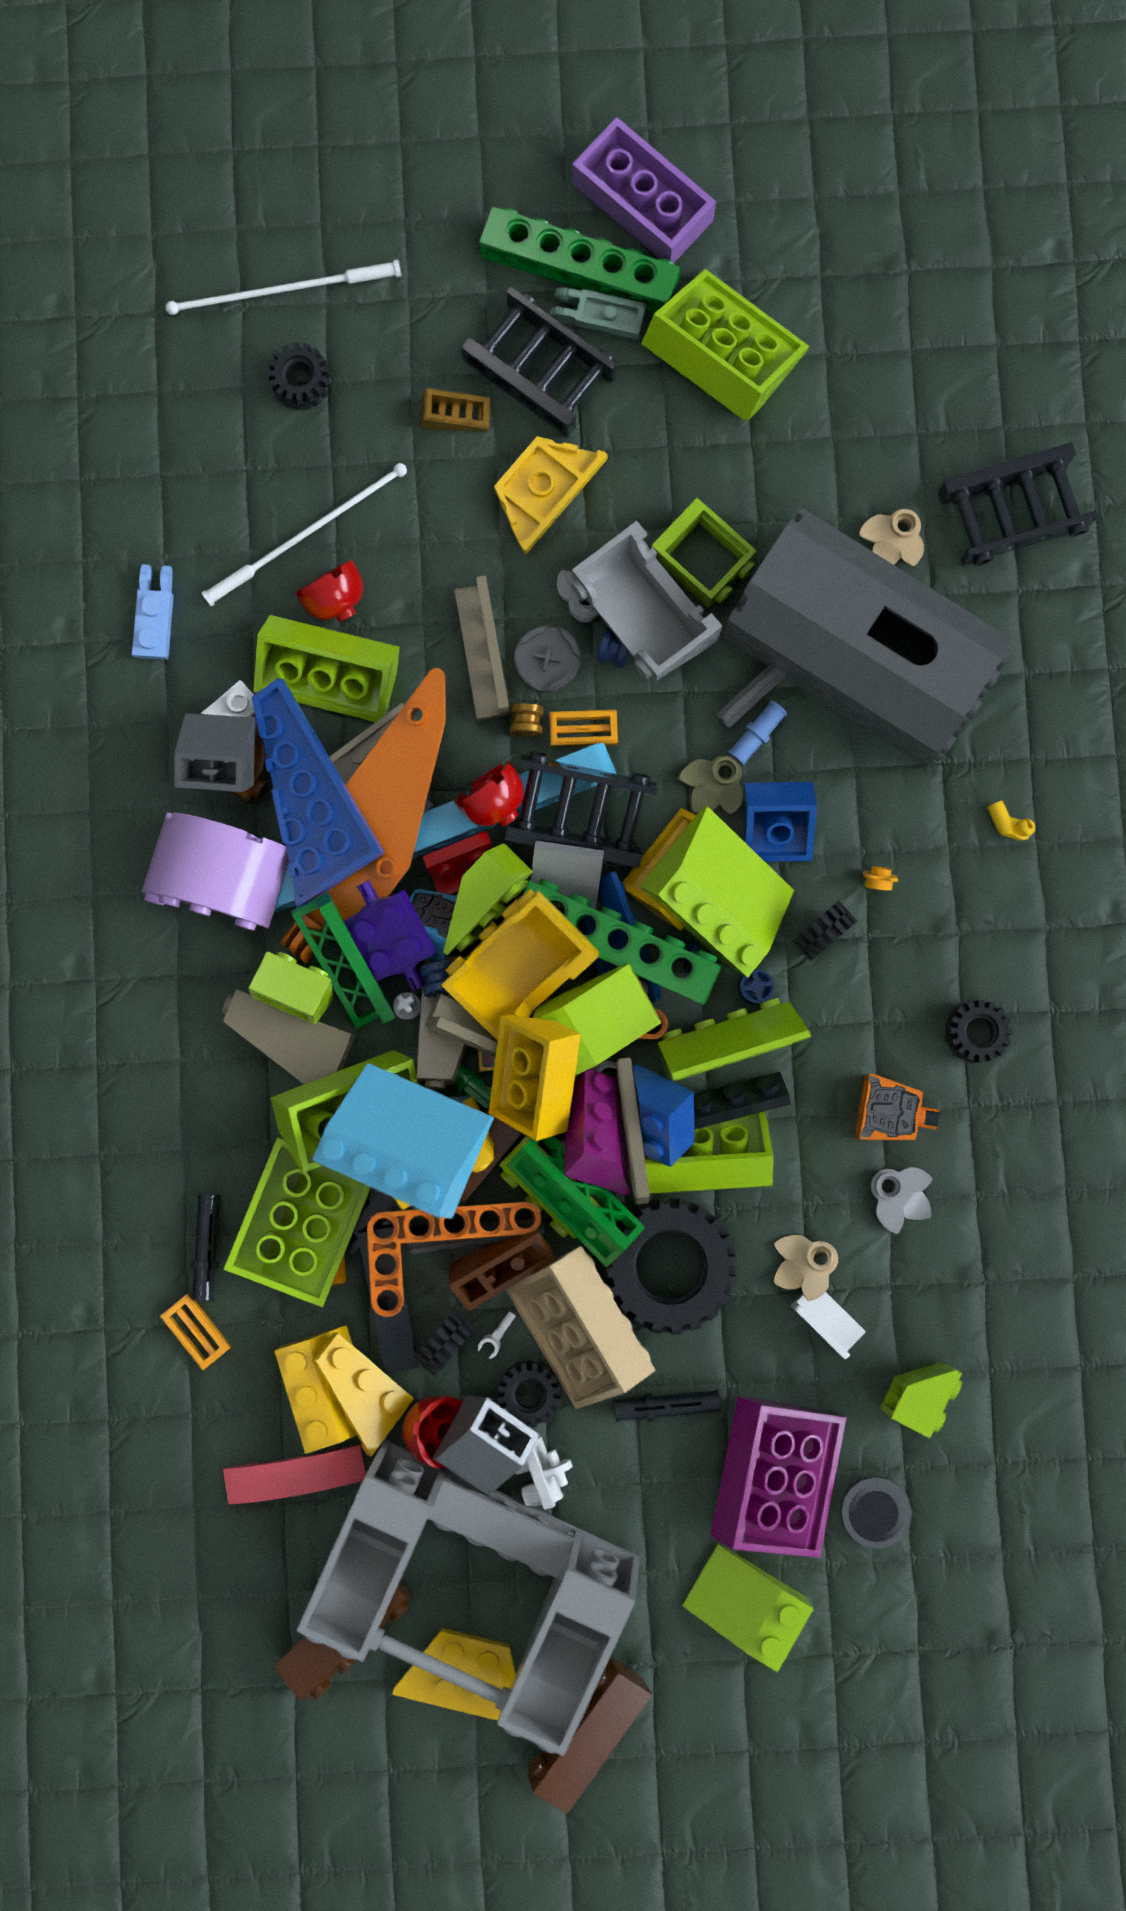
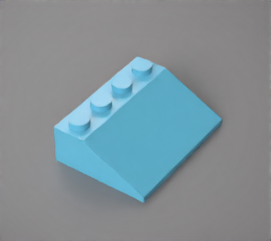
(404, 1141)

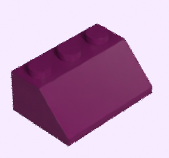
(596, 1134)

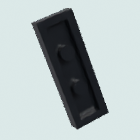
(740, 1100)

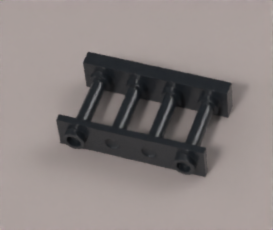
(535, 394)
(1023, 472)
(622, 851)

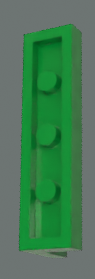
(356, 962)
(572, 1202)

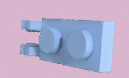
(153, 615)

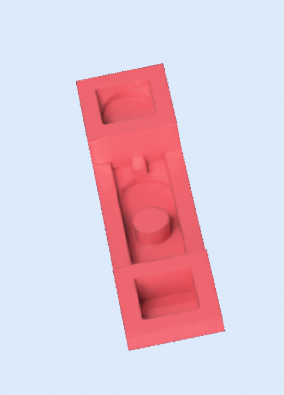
(294, 1475)

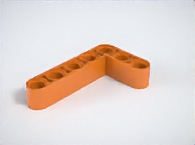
(436, 1232)

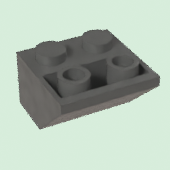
(215, 753)
(485, 1444)

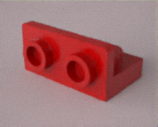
(452, 862)

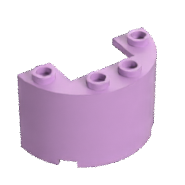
(216, 870)

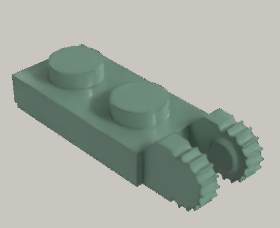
(600, 312)

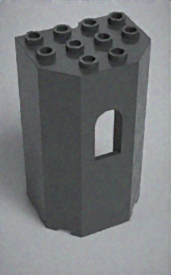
(811, 621)

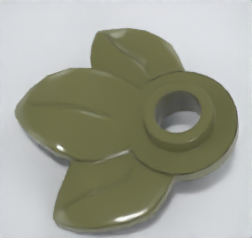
(710, 787)

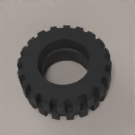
(710, 1291)

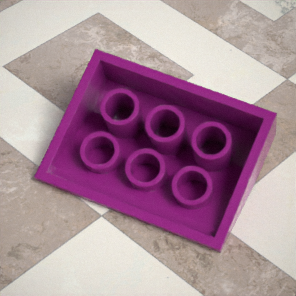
(777, 1478)

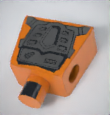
(892, 1111)

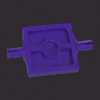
(390, 935)

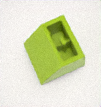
(292, 987)
(921, 1397)

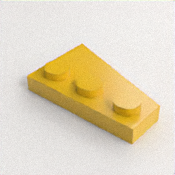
(362, 1390)

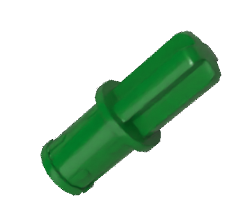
(473, 1086)

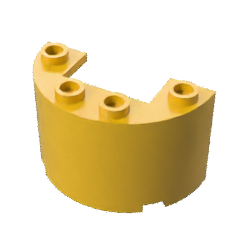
(519, 962)

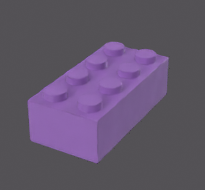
(643, 191)

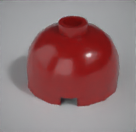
(333, 593)
(493, 797)
(427, 1426)

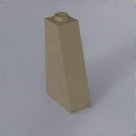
(292, 1043)
(437, 1054)

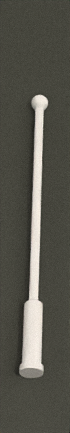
(350, 276)
(248, 571)

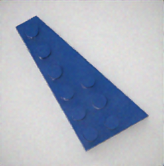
(314, 808)

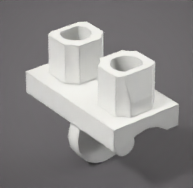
(547, 1476)

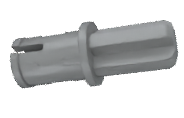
(407, 1006)

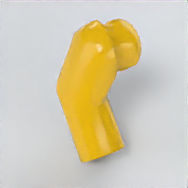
(1010, 826)

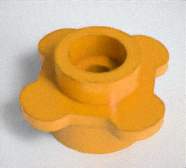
(879, 878)

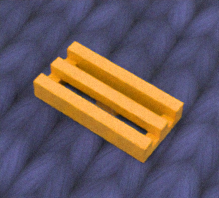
(583, 741)
(178, 1308)

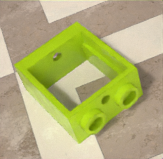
(700, 514)

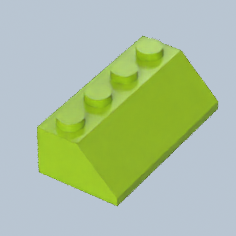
(327, 667)
(307, 1109)
(720, 1158)

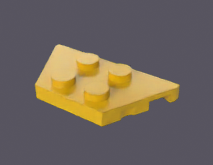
(543, 486)
(475, 1655)

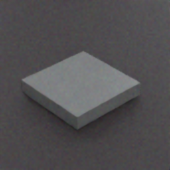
(570, 868)

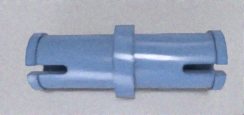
(757, 732)

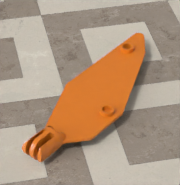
(392, 796)

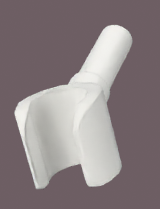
(497, 1334)

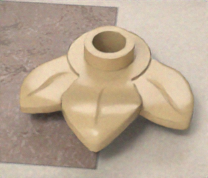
(890, 541)
(800, 1268)

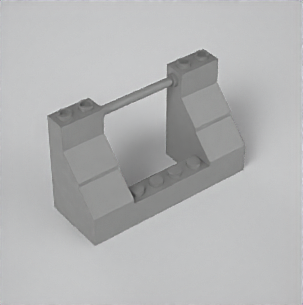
(577, 1624)

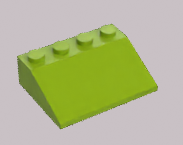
(723, 344)
(720, 892)
(731, 1040)
(297, 1227)

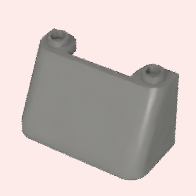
(643, 604)

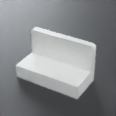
(830, 1322)

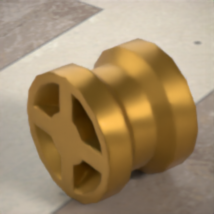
(526, 720)

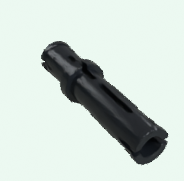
(205, 1248)
(625, 1410)

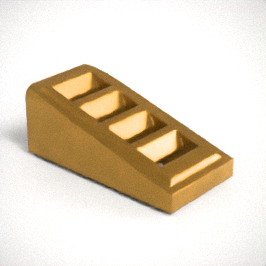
(446, 398)

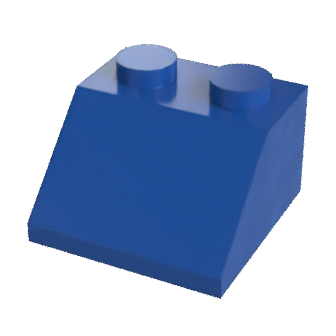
(780, 820)
(664, 1116)

